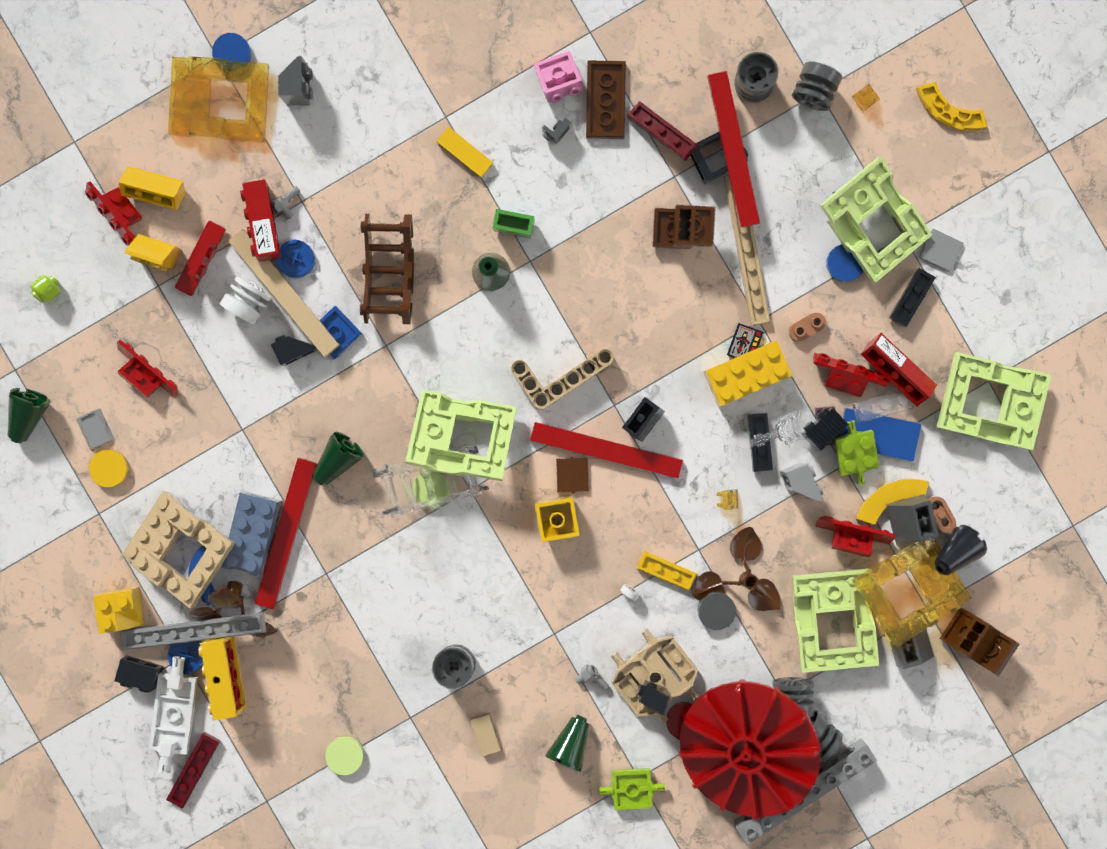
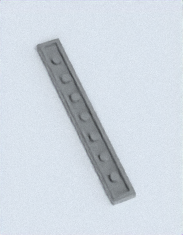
(193, 631)

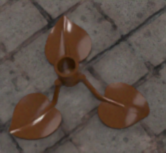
(762, 593)
(229, 598)

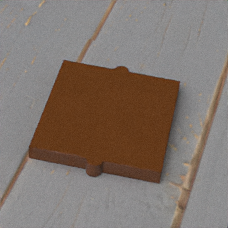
(572, 475)

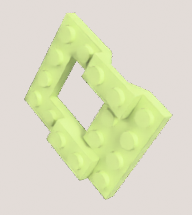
(860, 199)
(1020, 406)
(434, 431)
(832, 593)

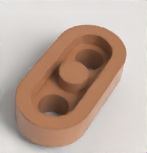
(807, 326)
(943, 512)

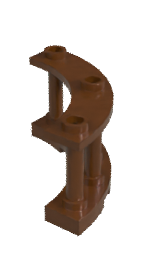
(405, 269)

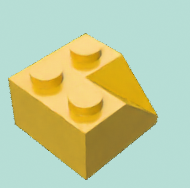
(557, 519)
(118, 610)

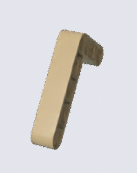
(563, 380)

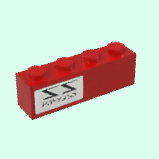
(261, 220)
(899, 369)

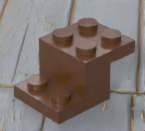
(683, 227)
(979, 641)

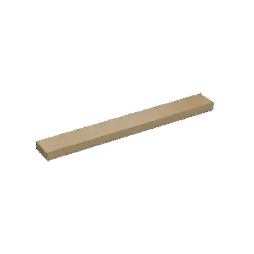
(749, 265)
(285, 296)

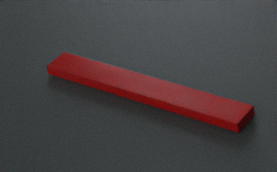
(733, 149)
(606, 450)
(285, 533)

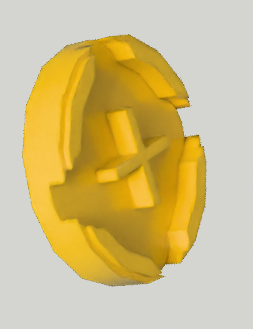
(108, 468)

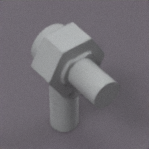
(281, 204)
(589, 674)

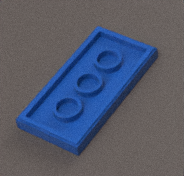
(892, 436)

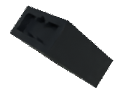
(701, 165)

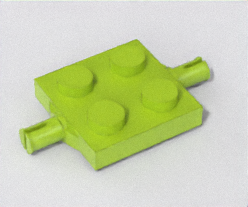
(856, 452)
(632, 789)

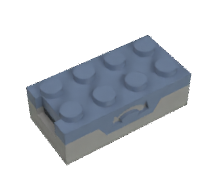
(252, 533)

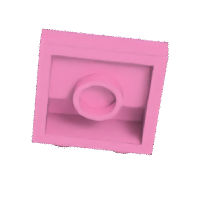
(559, 77)

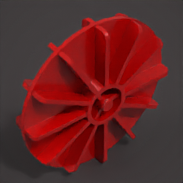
(750, 749)

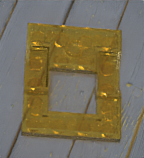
(192, 92)
(943, 592)

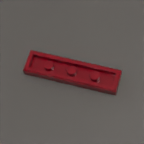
(662, 131)
(193, 770)

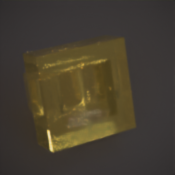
(866, 97)
(730, 499)

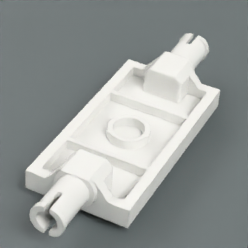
(173, 714)

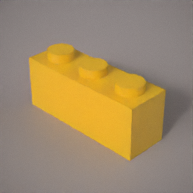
(152, 188)

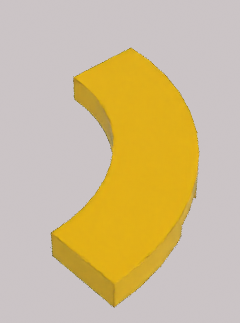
(946, 113)
(887, 494)

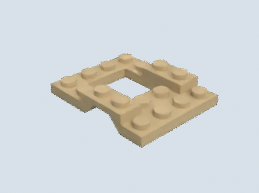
(157, 537)

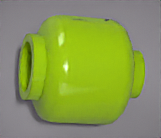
(45, 288)

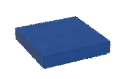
(341, 329)

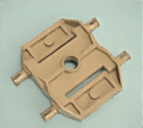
(647, 662)

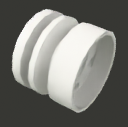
(245, 300)

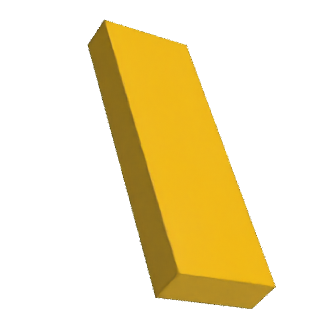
(464, 152)
(666, 570)

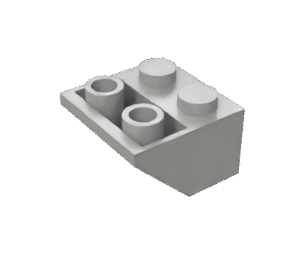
(801, 480)

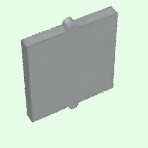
(941, 250)

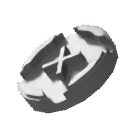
(716, 611)

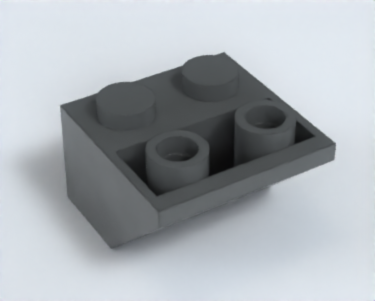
(295, 83)
(912, 519)
(914, 651)

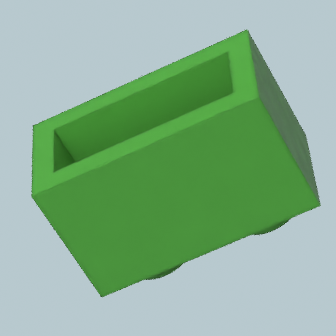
(513, 223)

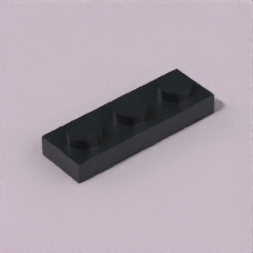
(912, 297)
(760, 456)

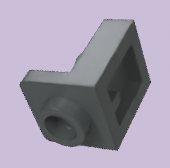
(559, 128)

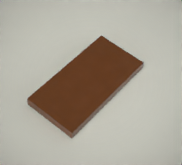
(605, 99)

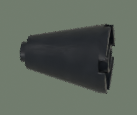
(960, 550)

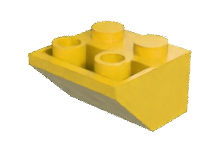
(153, 253)

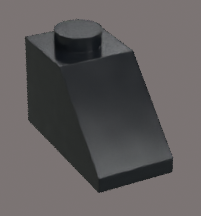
(290, 349)
(653, 696)

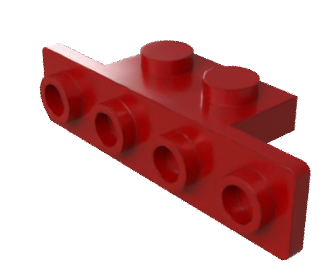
(116, 209)
(200, 258)
(141, 374)
(846, 376)
(853, 537)

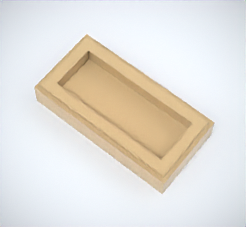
(485, 734)

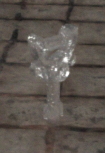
(782, 431)

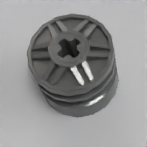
(757, 66)
(817, 86)
(443, 670)
(798, 690)
(827, 734)

